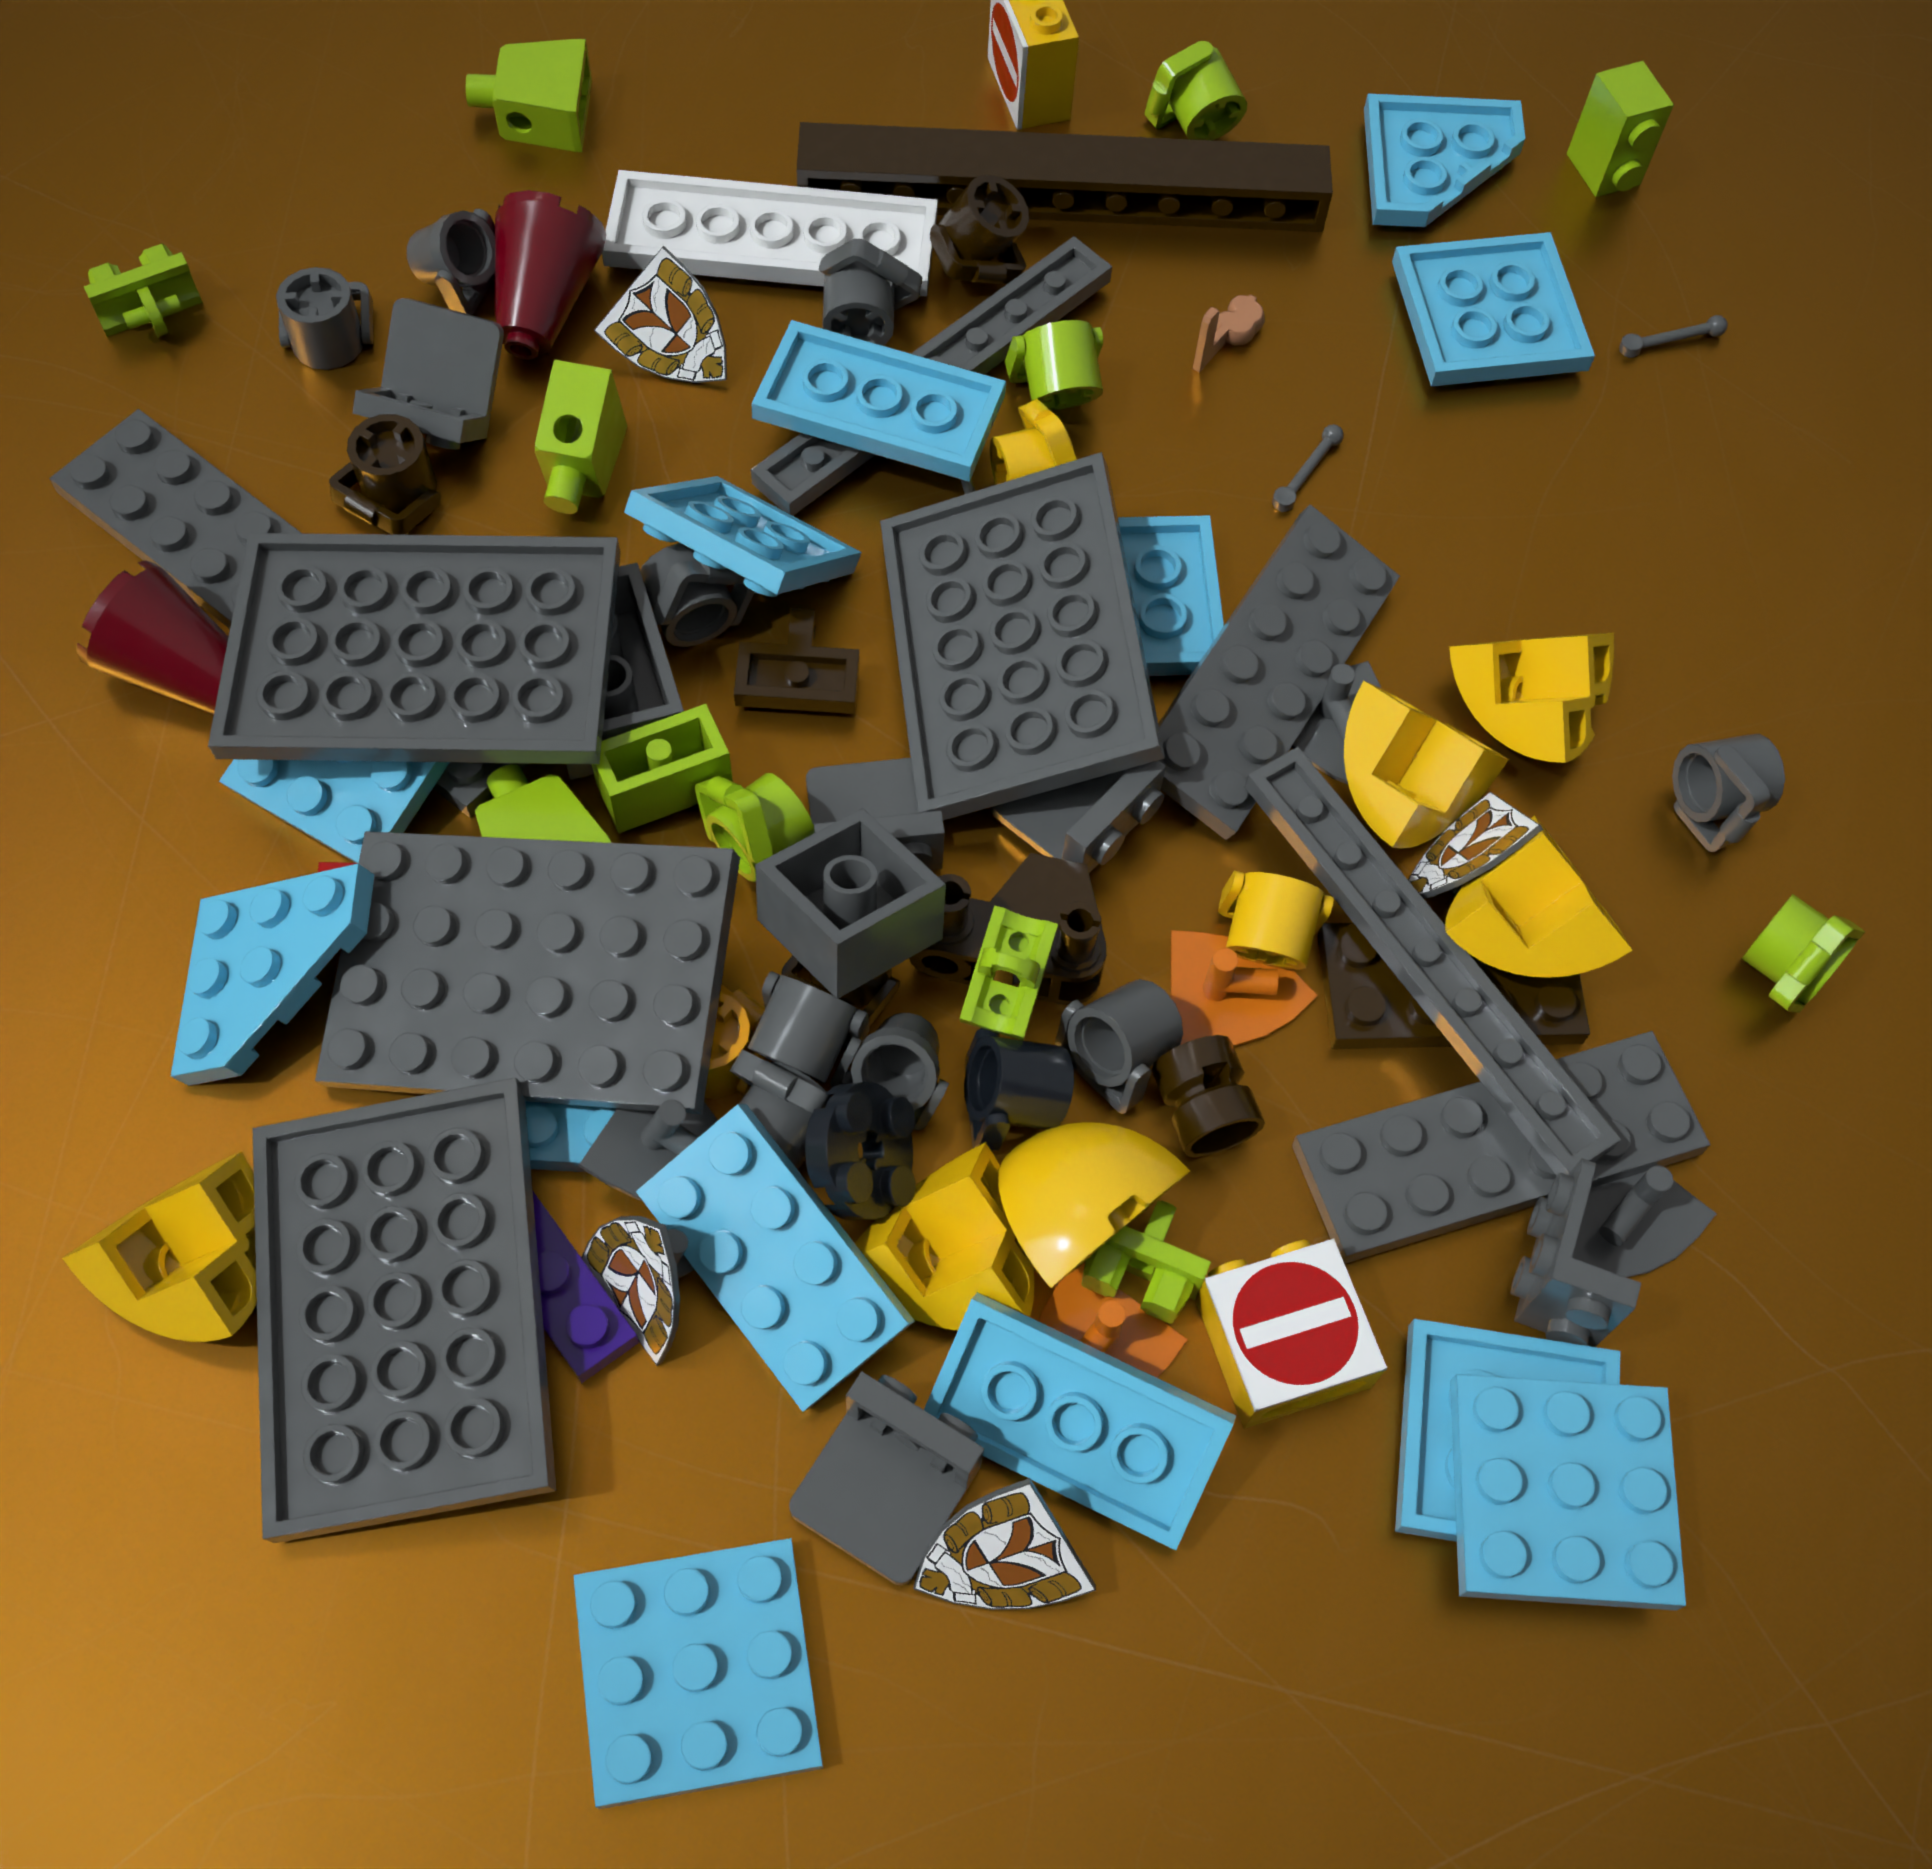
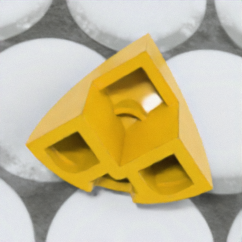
(1537, 690)
(1411, 769)
(1535, 916)
(1079, 1188)
(951, 1245)
(181, 1258)

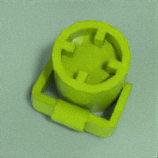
(1197, 92)
(1058, 363)
(752, 819)
(1801, 951)

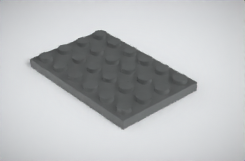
(1018, 640)
(418, 649)
(536, 964)
(399, 1312)

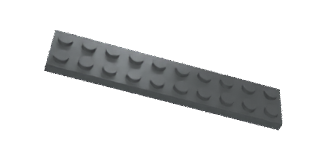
(196, 527)

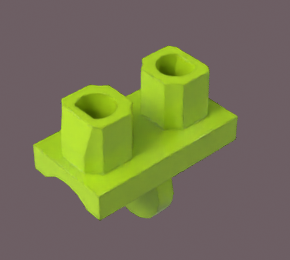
(142, 294)

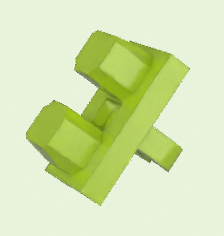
(1015, 946)
(1172, 1271)

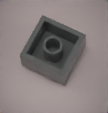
(850, 902)

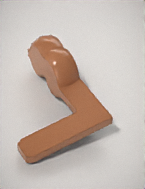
(1234, 327)

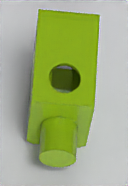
(538, 93)
(578, 434)
(535, 809)

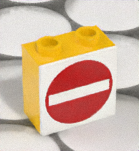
(1033, 59)
(1289, 1331)

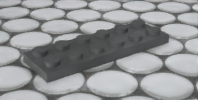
(1269, 668)
(1465, 1160)

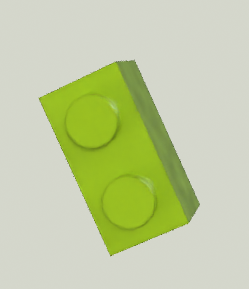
(1619, 128)
(658, 765)

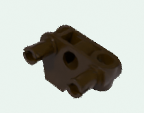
(1040, 890)

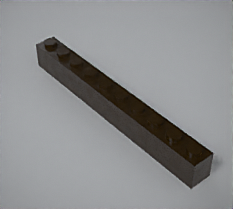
(1081, 174)

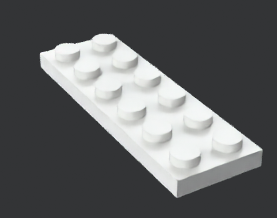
(759, 227)

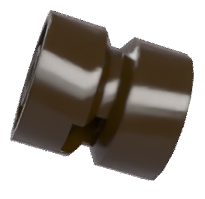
(1210, 1103)

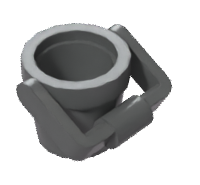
(455, 255)
(900, 1058)

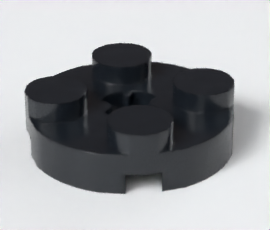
(884, 1175)

